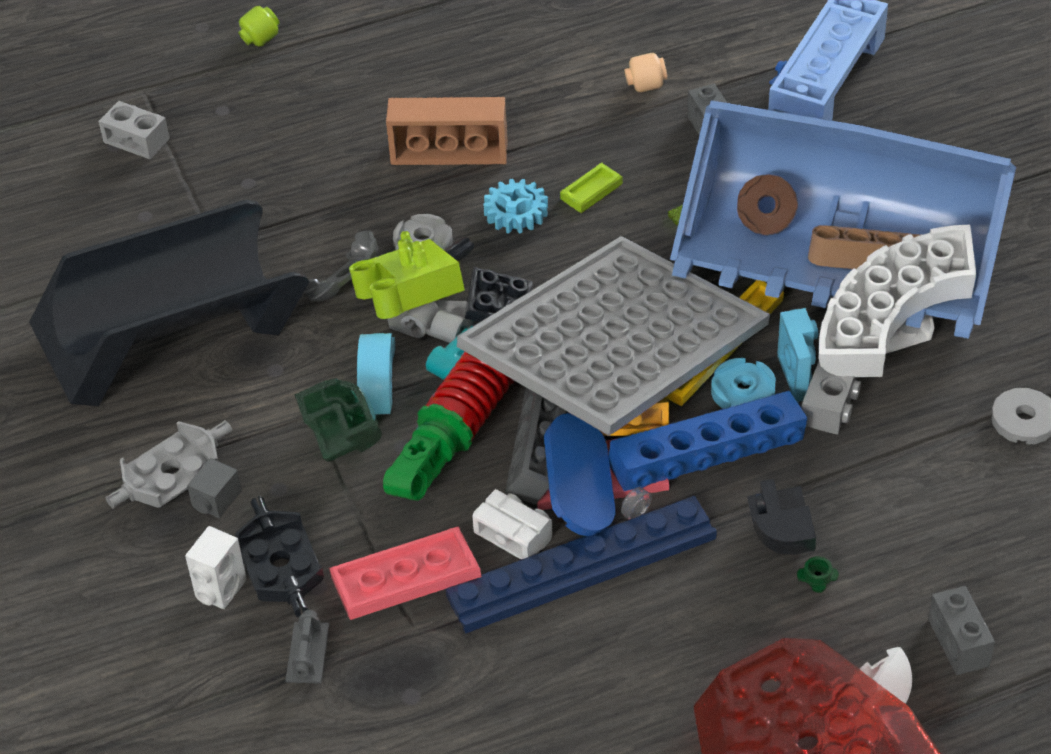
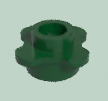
(819, 566)

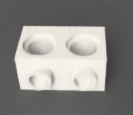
(216, 567)

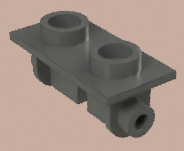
(307, 649)

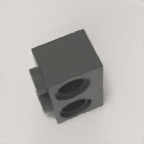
(961, 630)

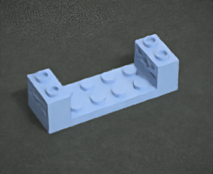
(827, 57)

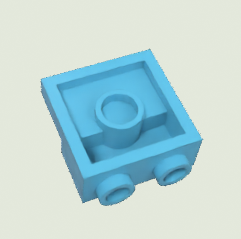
(797, 350)

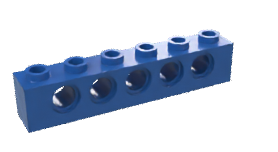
(706, 440)

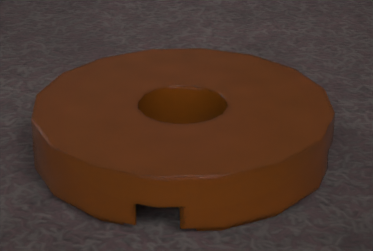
(783, 213)

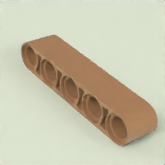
(848, 246)

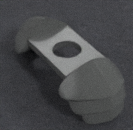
(362, 248)

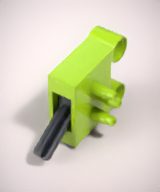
(410, 275)

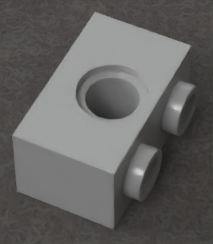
(829, 400)

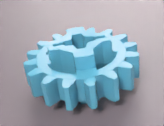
(515, 206)

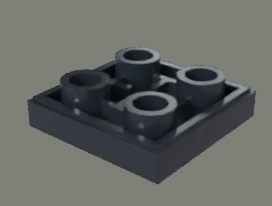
(492, 292)

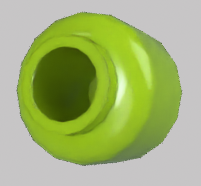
(258, 26)

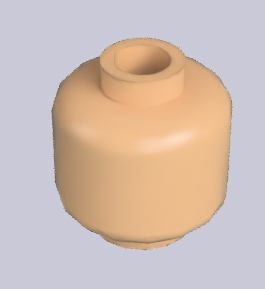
(646, 72)

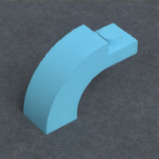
(375, 369)

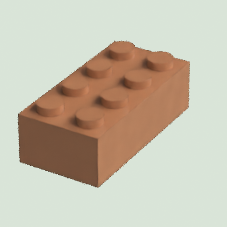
(447, 131)

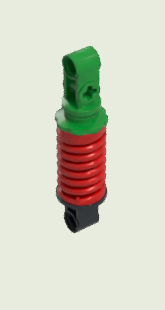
(446, 425)

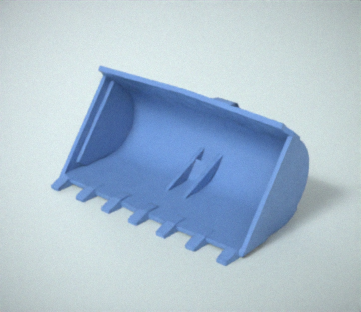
(842, 180)

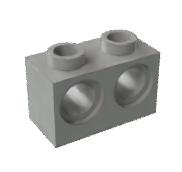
(134, 129)

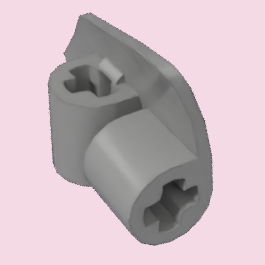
(437, 319)

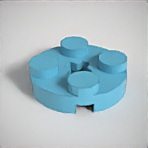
(735, 371)

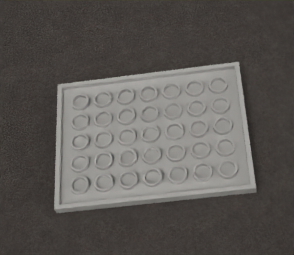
(613, 334)

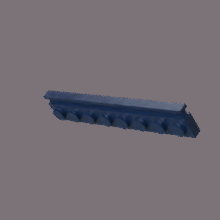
(580, 564)

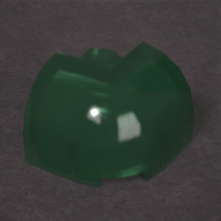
(339, 417)

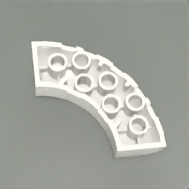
(888, 291)

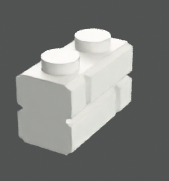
(512, 525)

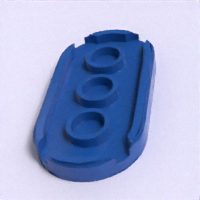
(579, 475)

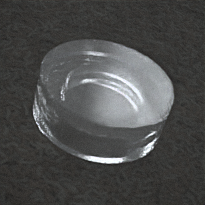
(636, 503)

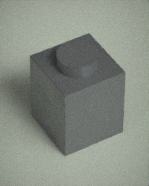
(214, 488)

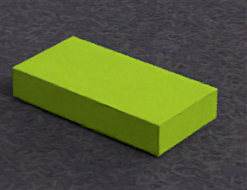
(591, 187)

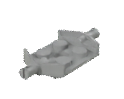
(185, 450)

